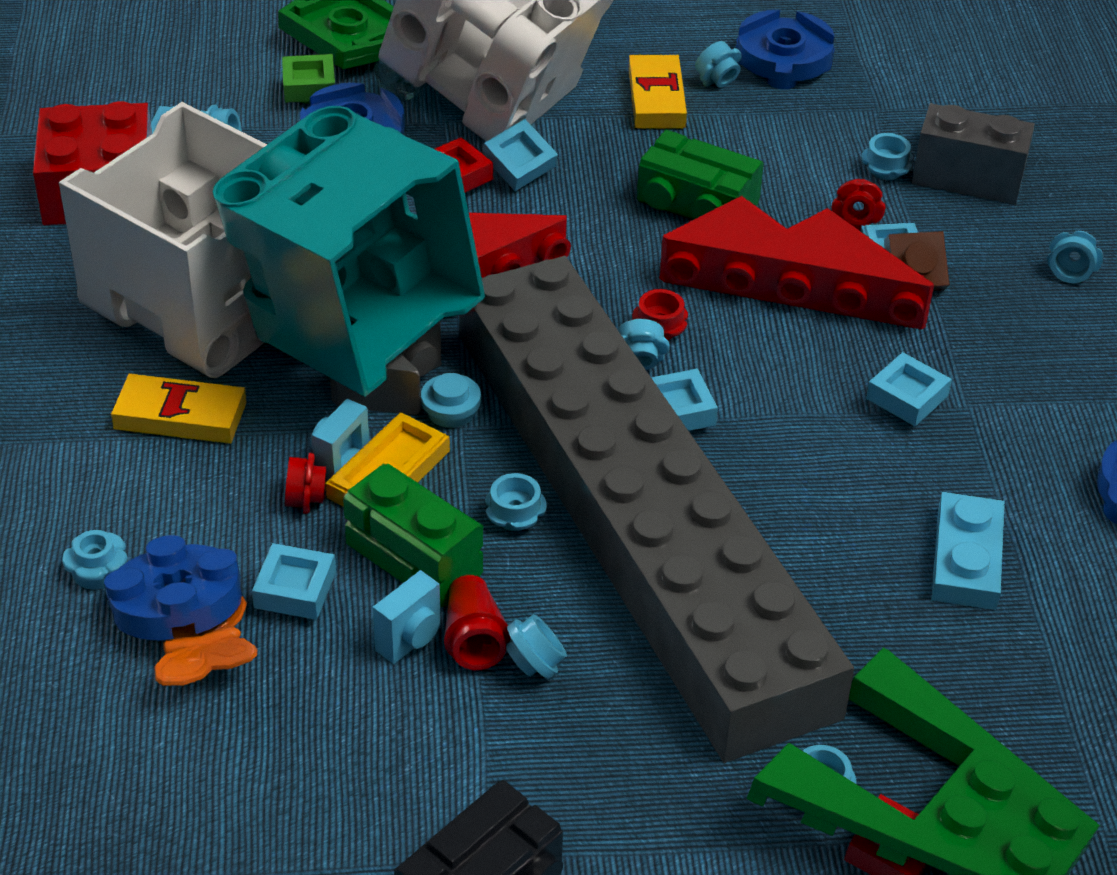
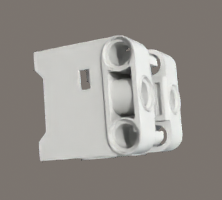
(493, 55)
(155, 244)

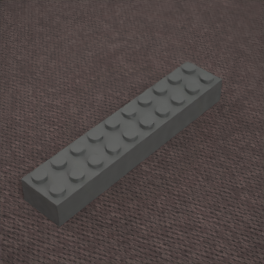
(656, 514)

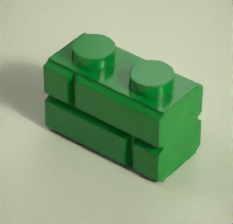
(695, 176)
(411, 530)

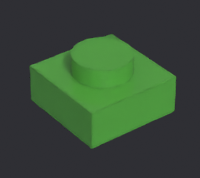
(306, 75)

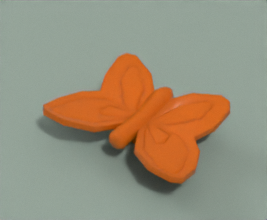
(194, 655)

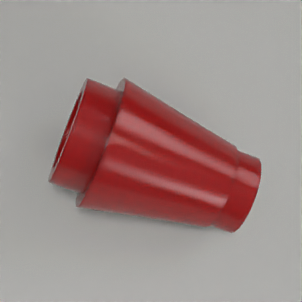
(474, 625)

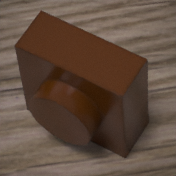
(923, 253)

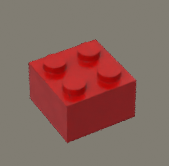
(81, 138)

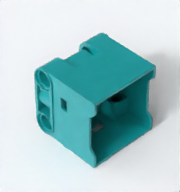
(337, 243)

